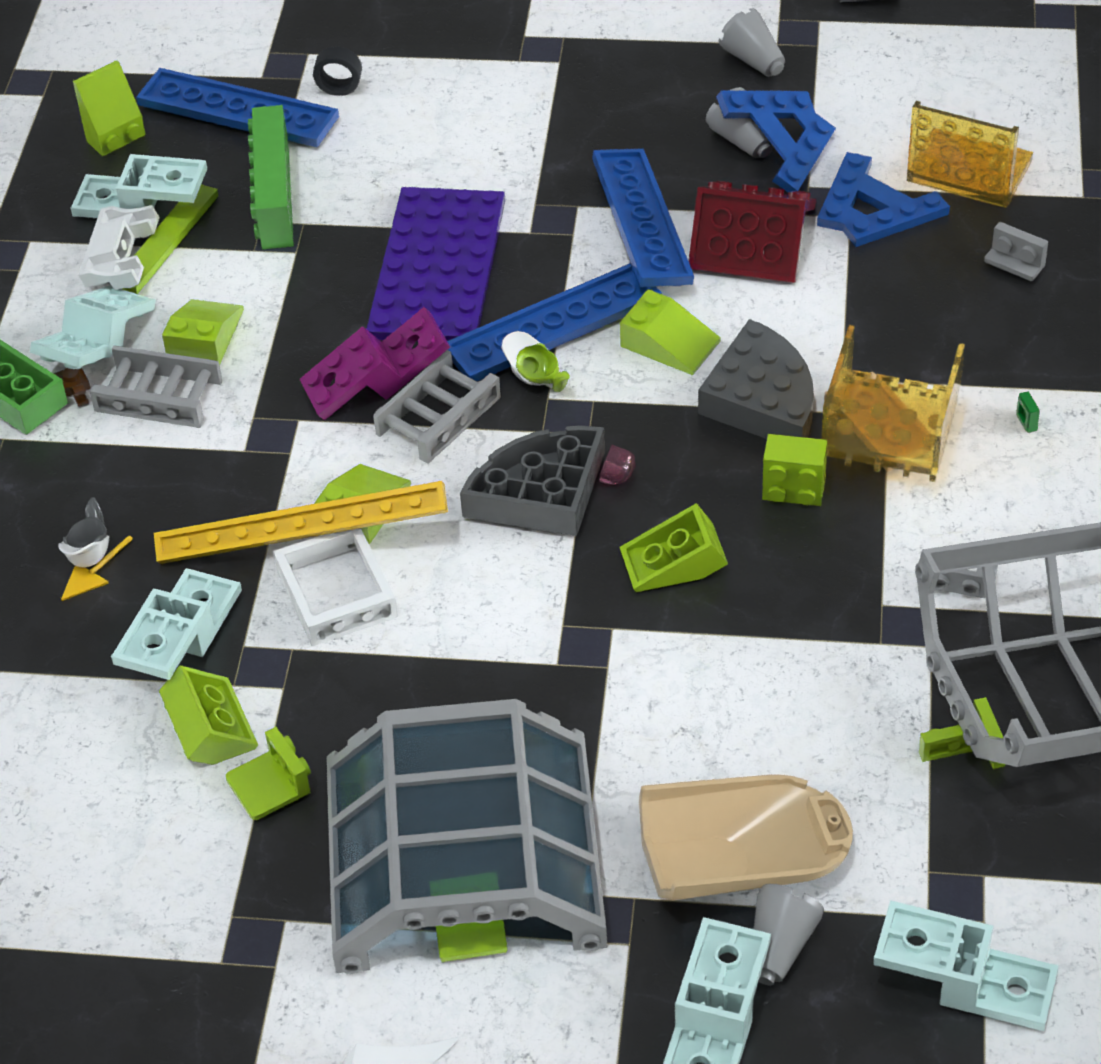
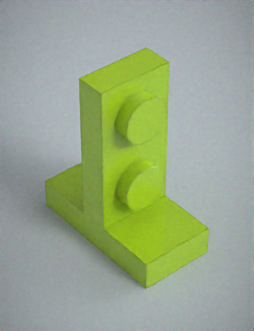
(950, 740)

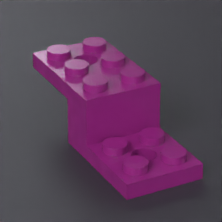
(369, 362)

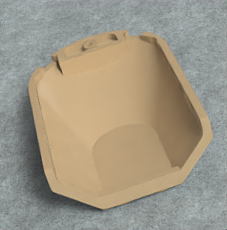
(740, 834)

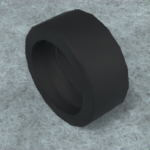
(338, 56)

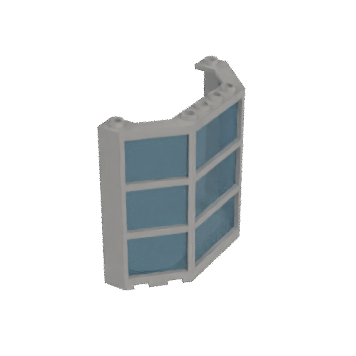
(460, 823)

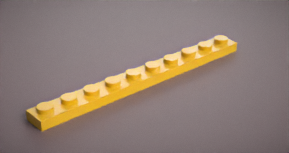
(301, 522)

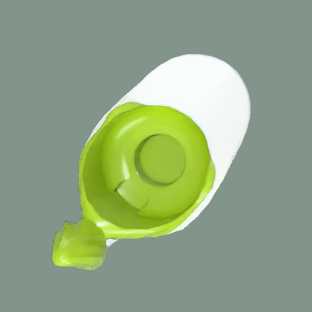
(533, 361)

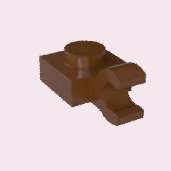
(75, 384)

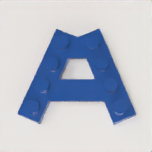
(765, 110)
(896, 209)

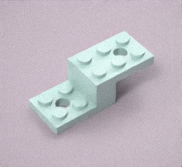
(140, 185)
(92, 327)
(176, 623)
(961, 958)
(717, 996)

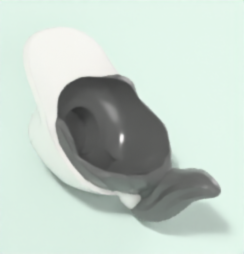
(87, 539)

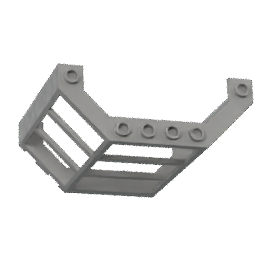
(1015, 747)

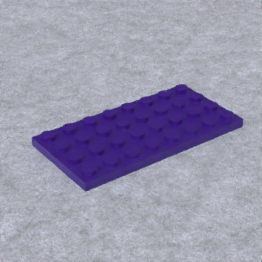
(438, 259)

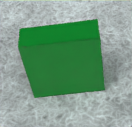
(1027, 412)

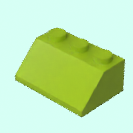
(206, 716)

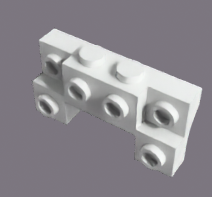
(111, 246)

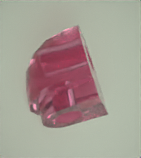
(617, 466)

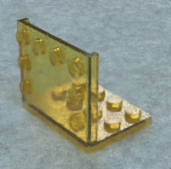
(965, 156)

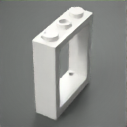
(347, 617)

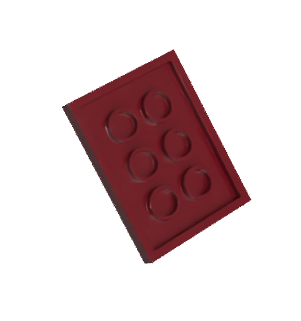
(748, 230)

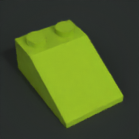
(108, 109)
(201, 329)
(667, 333)
(362, 481)
(674, 551)

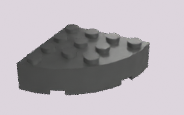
(760, 385)
(537, 480)

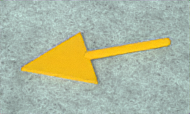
(84, 580)

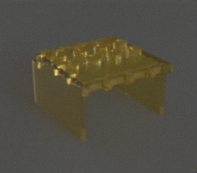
(888, 420)

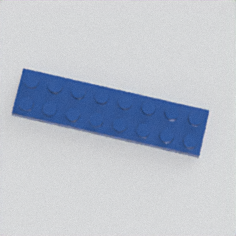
(233, 105)
(642, 218)
(550, 321)

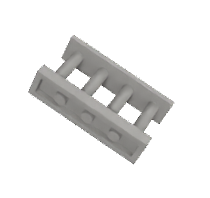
(154, 406)
(445, 426)

